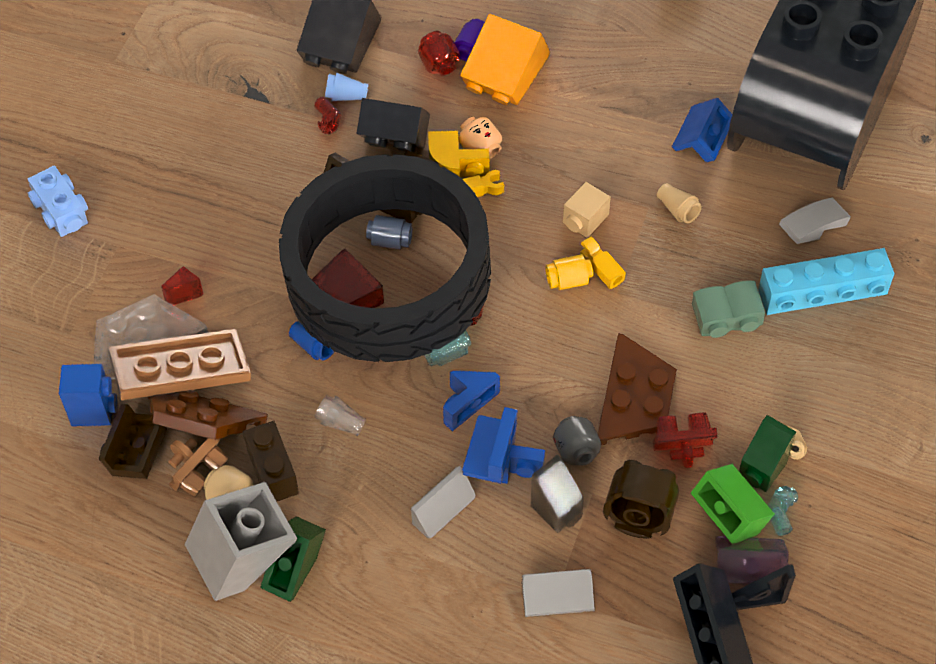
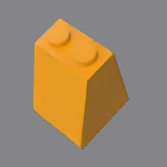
(504, 60)

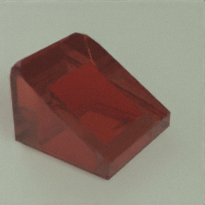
(182, 287)

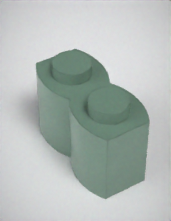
(728, 308)

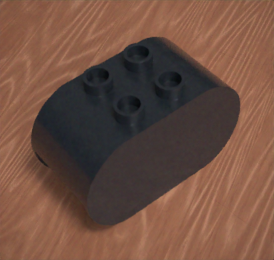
(823, 77)

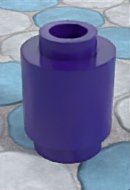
(468, 37)

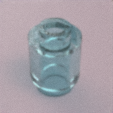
(450, 352)

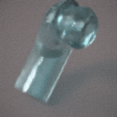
(779, 504)

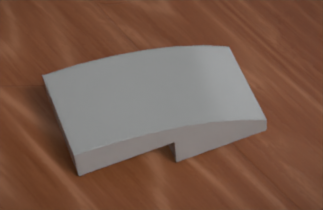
(811, 220)

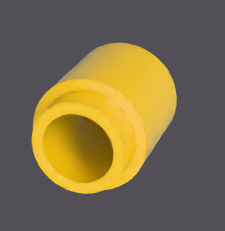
(569, 272)

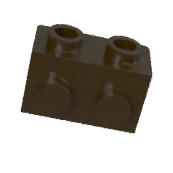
(131, 444)

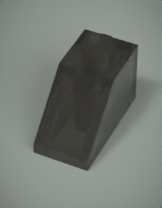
(556, 495)

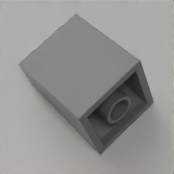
(238, 539)

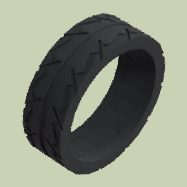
(369, 186)

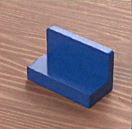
(704, 129)
(491, 446)

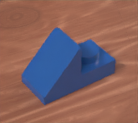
(472, 393)

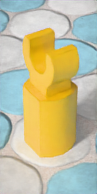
(484, 184)
(603, 263)

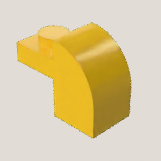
(462, 162)

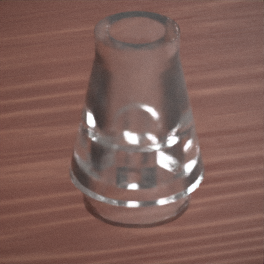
(339, 415)

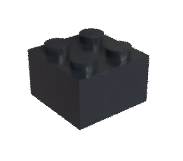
(393, 123)

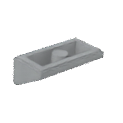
(442, 503)
(558, 592)

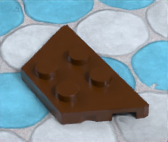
(636, 392)
(201, 415)

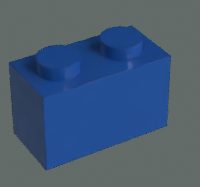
(87, 395)

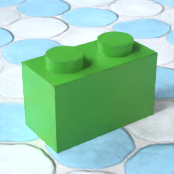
(732, 503)

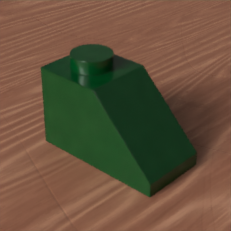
(767, 453)
(292, 567)

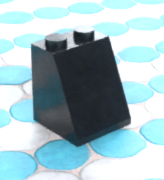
(338, 33)

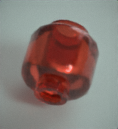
(438, 53)

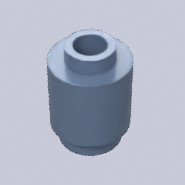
(389, 232)

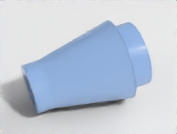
(345, 88)

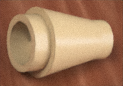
(680, 203)

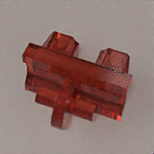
(698, 435)

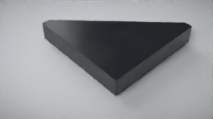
(766, 591)

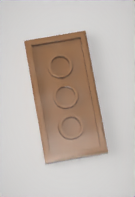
(179, 364)

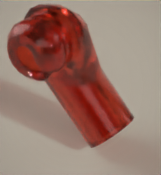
(330, 118)

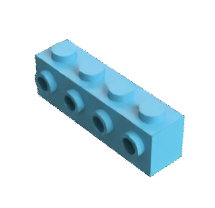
(825, 281)

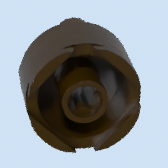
(641, 499)

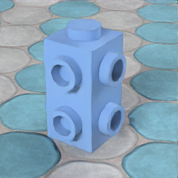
(58, 201)

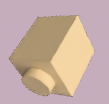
(586, 210)

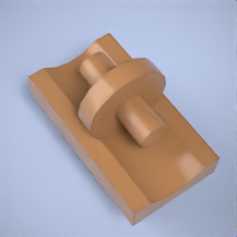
(187, 476)

